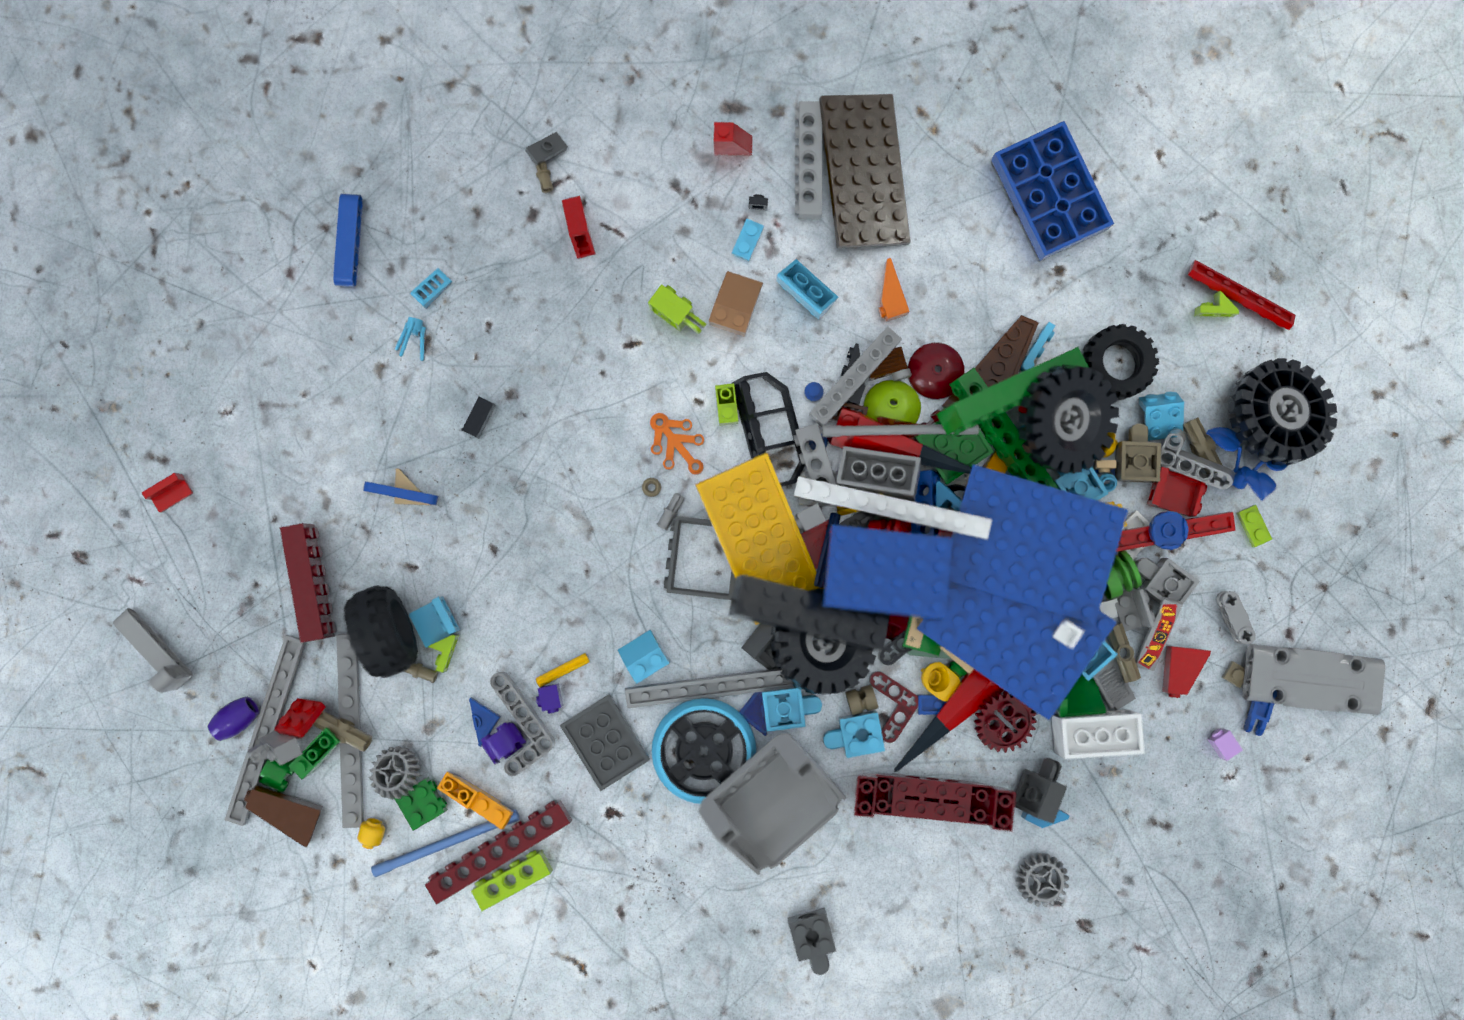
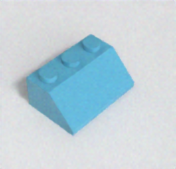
(806, 288)

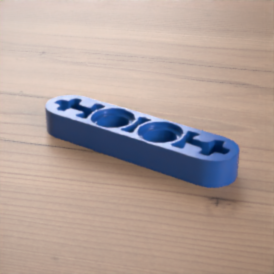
(400, 493)

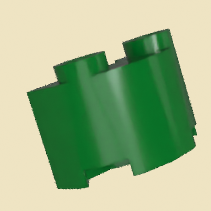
(276, 775)

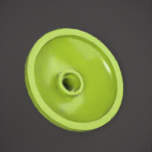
(879, 397)

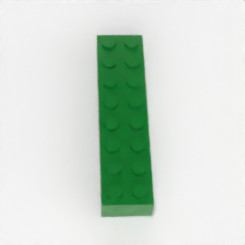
(1001, 396)

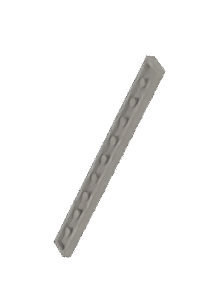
(706, 688)
(267, 721)
(349, 756)

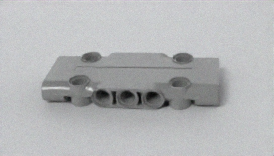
(1314, 679)

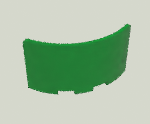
(1082, 699)

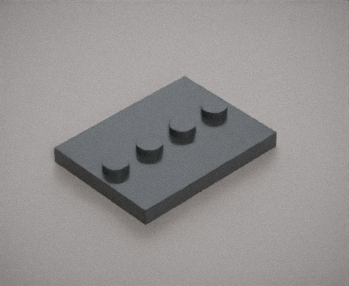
(604, 742)

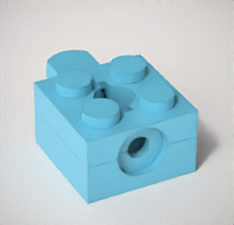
(1082, 483)
(787, 708)
(857, 734)

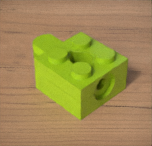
(674, 309)

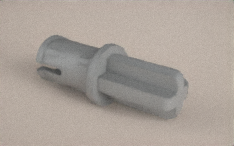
(670, 511)

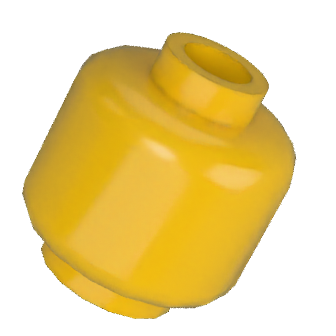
(371, 833)

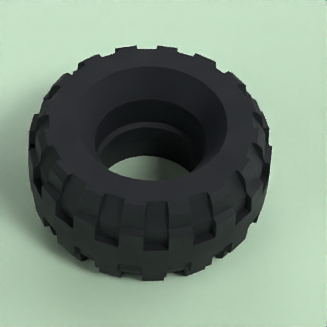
(380, 631)

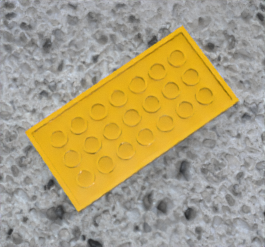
(757, 524)

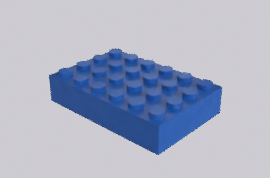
(1052, 190)
(887, 572)

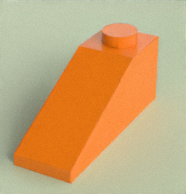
(892, 298)

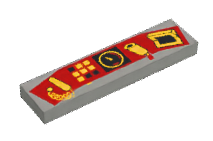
(1158, 635)

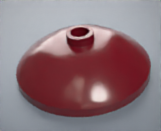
(925, 378)

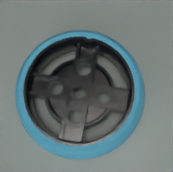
(723, 752)

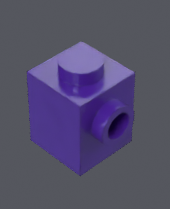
(549, 698)

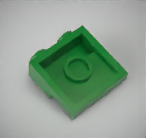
(422, 804)

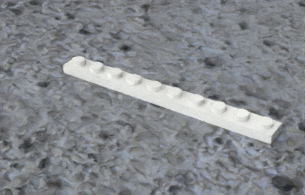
(893, 508)

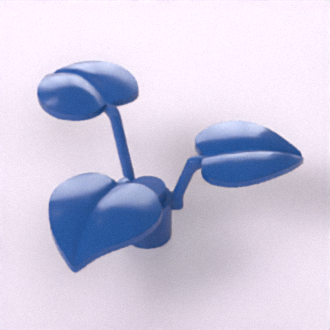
(1259, 482)

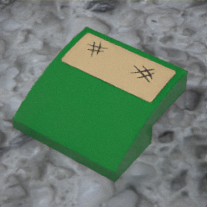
(917, 640)

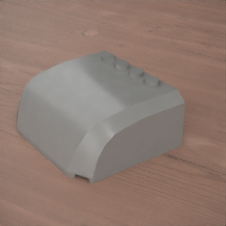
(771, 804)

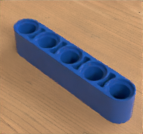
(348, 240)

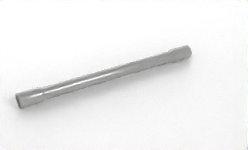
(837, 430)

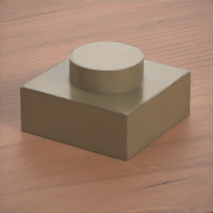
(1234, 674)

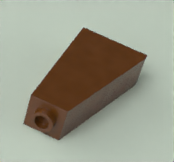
(286, 813)

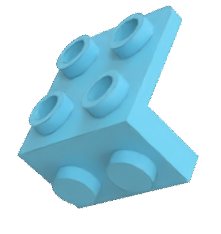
(1162, 414)

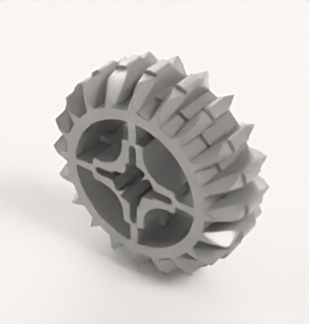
(397, 783)
(1039, 887)

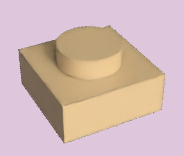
(1104, 466)

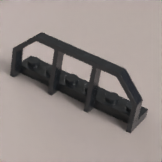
(752, 426)

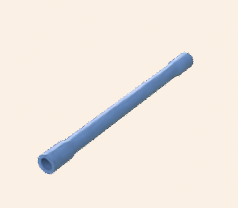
(389, 865)

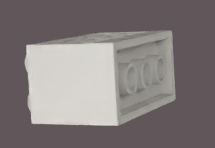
(1098, 734)

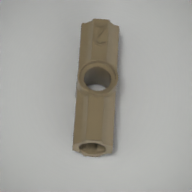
(1201, 443)
(1127, 664)
(344, 731)

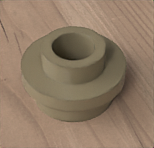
(647, 482)

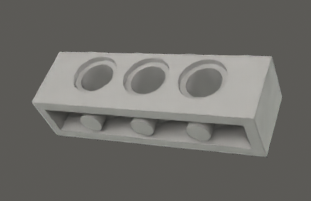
(813, 433)

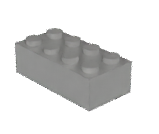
(879, 473)

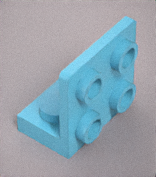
(434, 621)

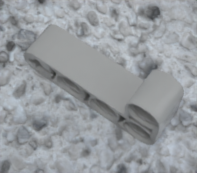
(1196, 461)

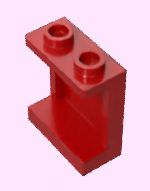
(1177, 493)

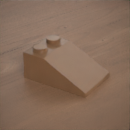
(735, 303)

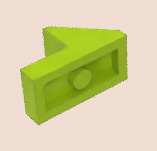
(1219, 308)
(447, 648)

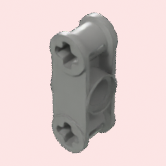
(1235, 617)

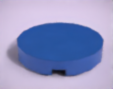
(1168, 530)

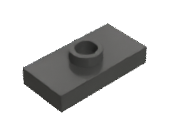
(546, 148)

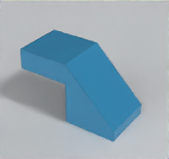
(1061, 816)

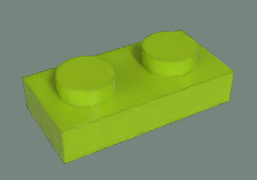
(1254, 526)

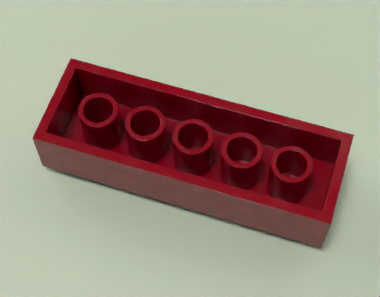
(307, 582)

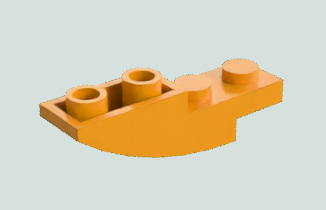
(475, 799)

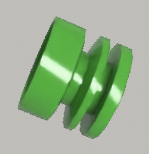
(1122, 575)

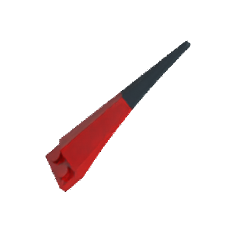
(892, 443)
(959, 707)

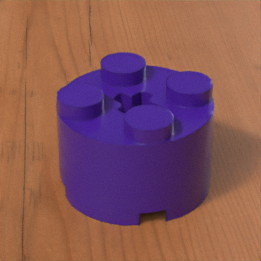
(503, 743)

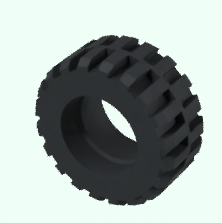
(1137, 345)

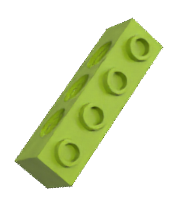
(487, 898)

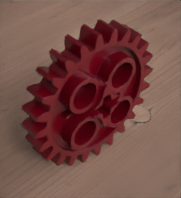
(992, 734)

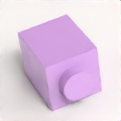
(1224, 744)

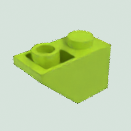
(726, 404)

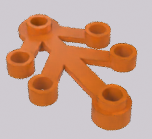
(674, 441)

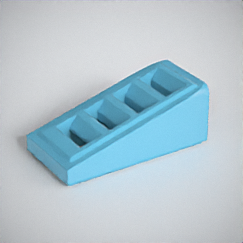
(436, 292)

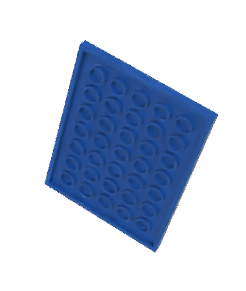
(1040, 546)
(1016, 645)

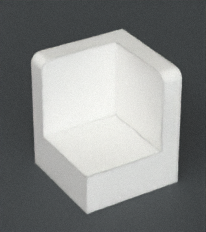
(1108, 607)
(1067, 634)

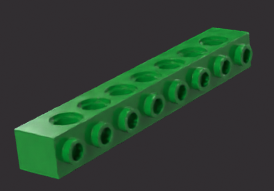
(1003, 428)

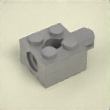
(1165, 580)

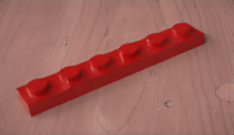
(1242, 295)

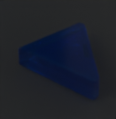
(754, 712)

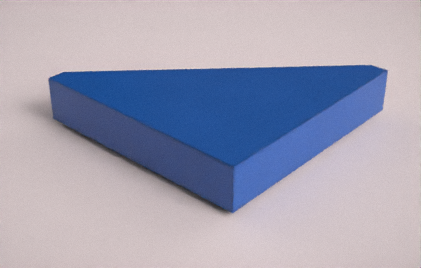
(483, 719)

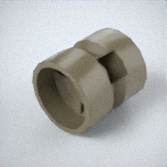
(861, 700)

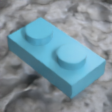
(747, 240)

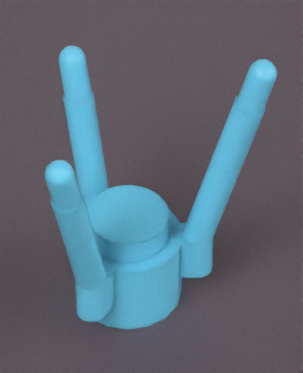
(412, 327)

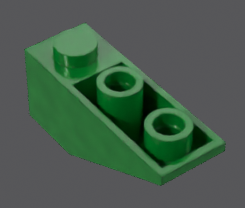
(315, 754)

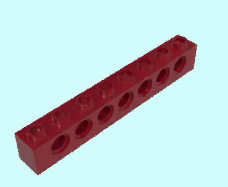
(440, 890)

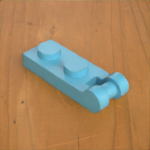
(1037, 347)

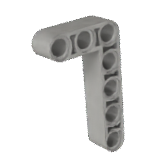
(170, 669)
(524, 723)

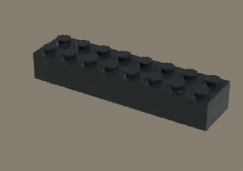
(803, 613)

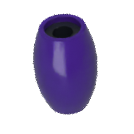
(233, 718)

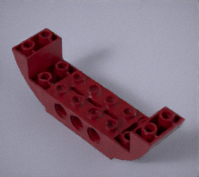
(934, 799)

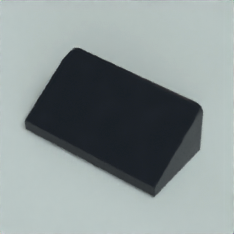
(478, 417)

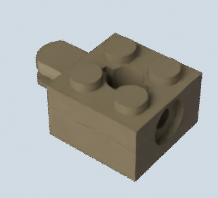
(1137, 458)

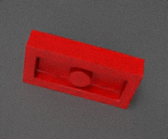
(168, 492)

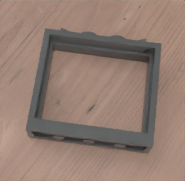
(671, 562)

